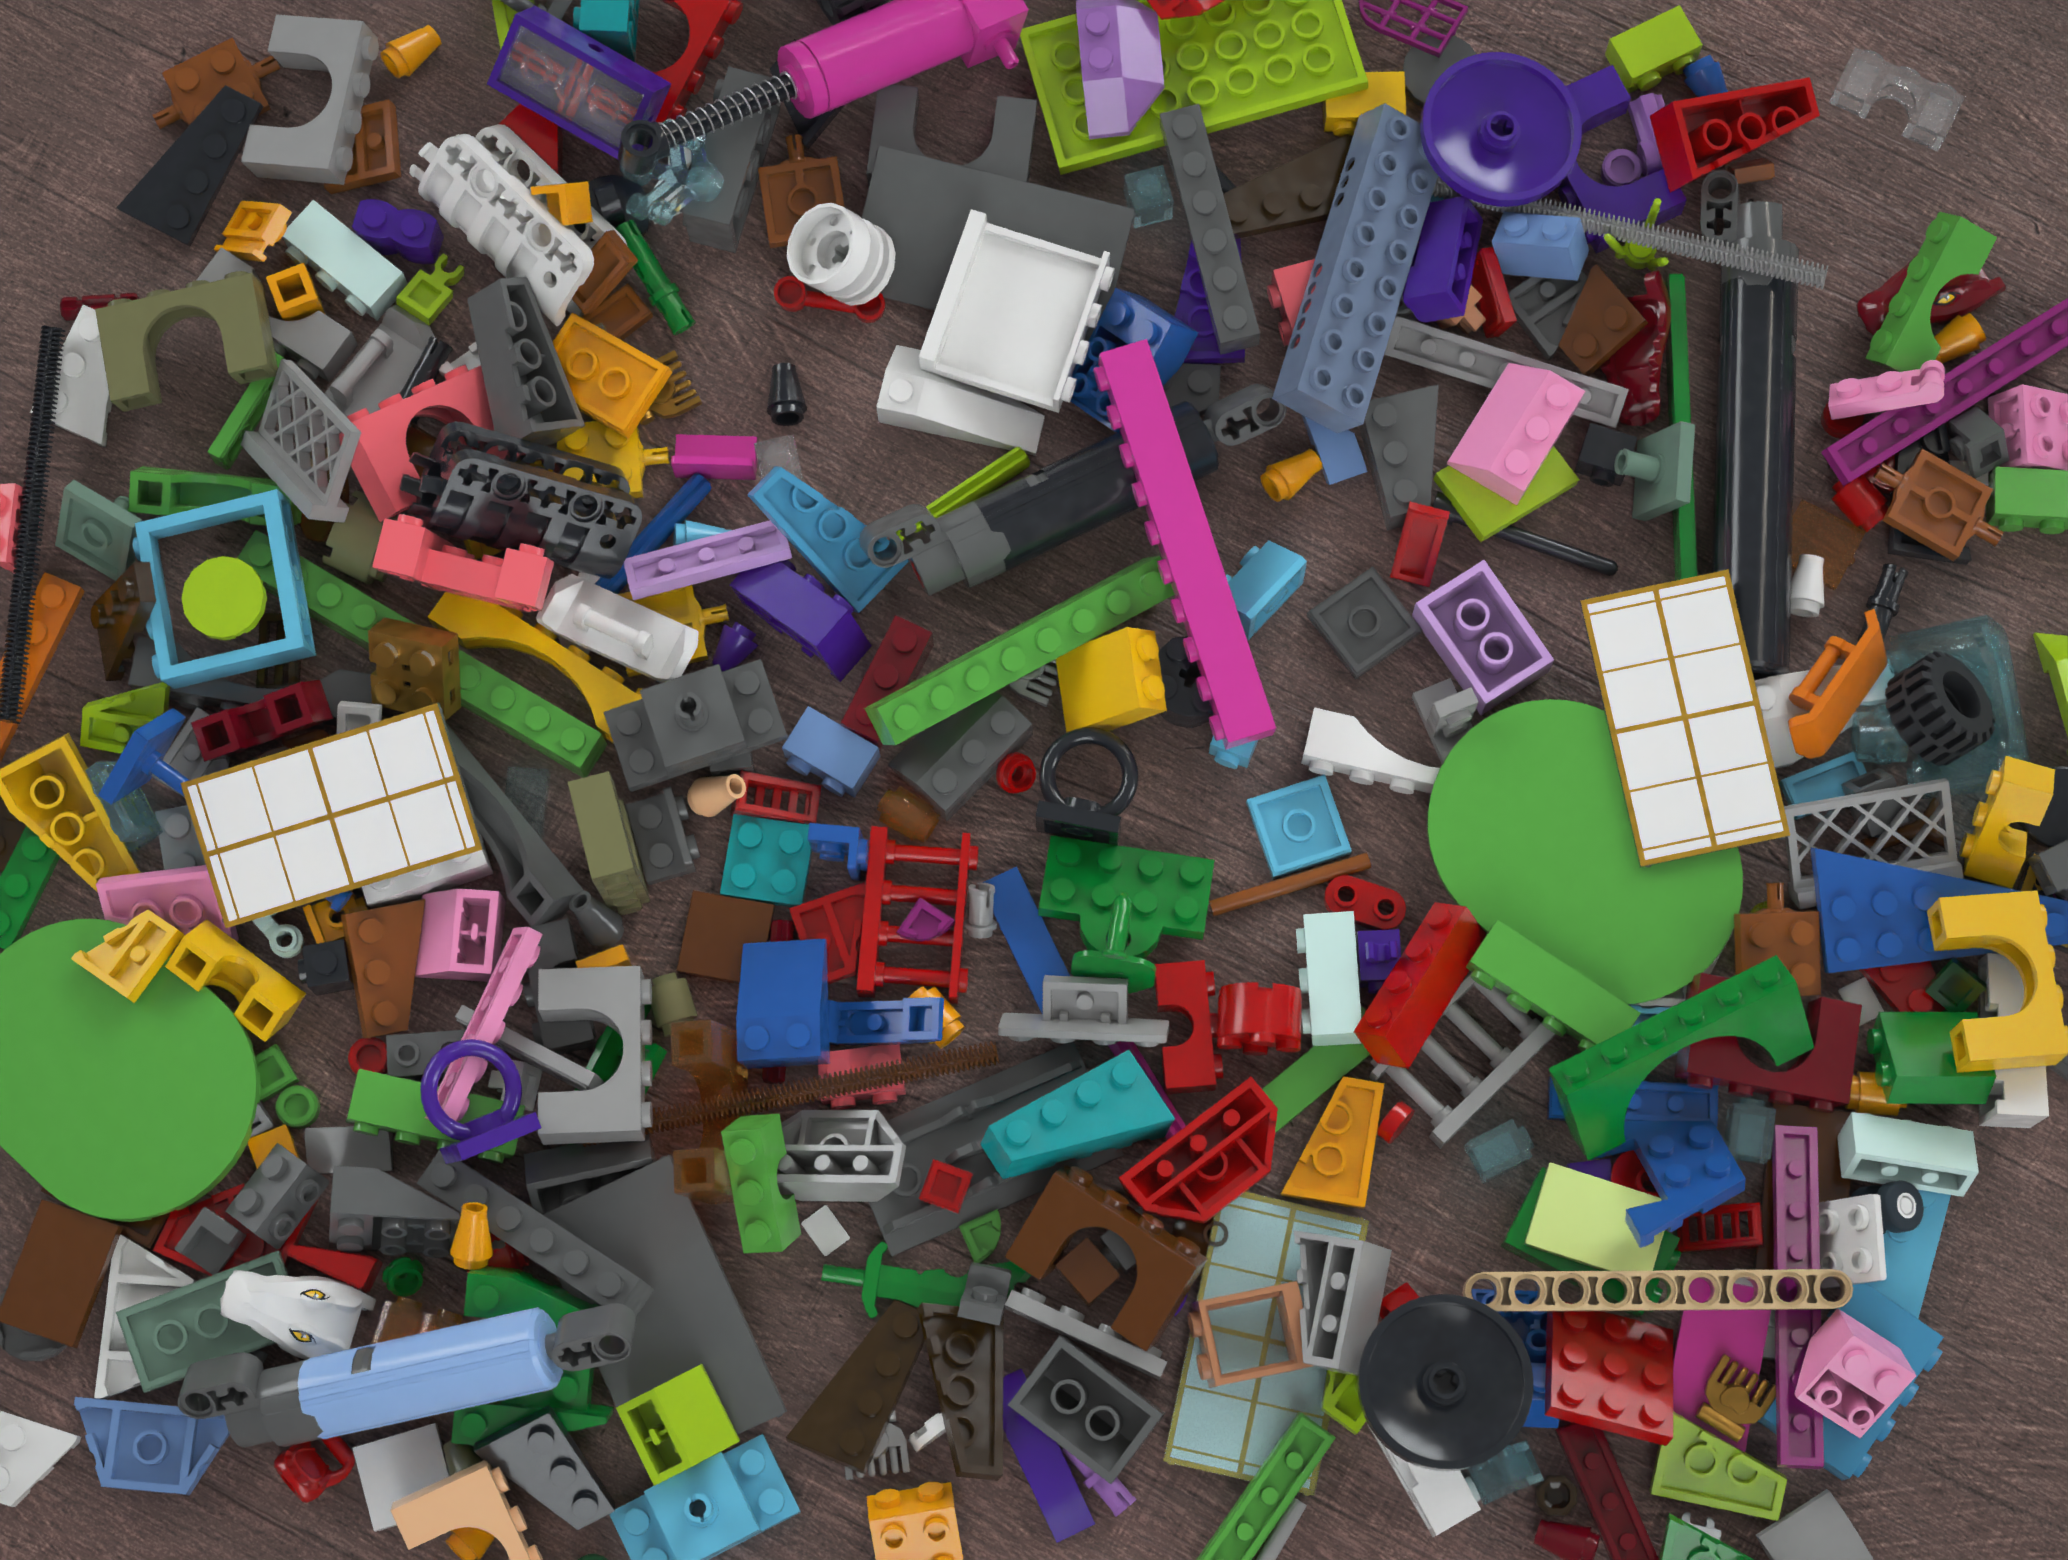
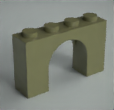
(134, 327)
(609, 843)

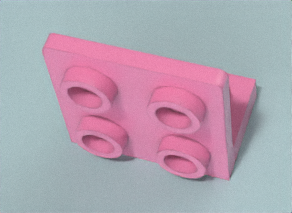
(2033, 426)

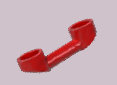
(793, 296)

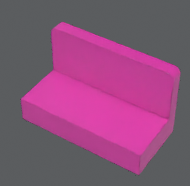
(715, 457)

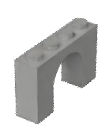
(323, 146)
(617, 1107)

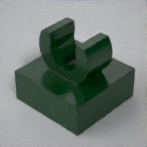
(1955, 986)

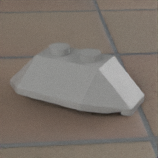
(840, 1156)

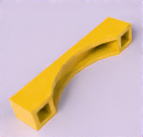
(498, 626)

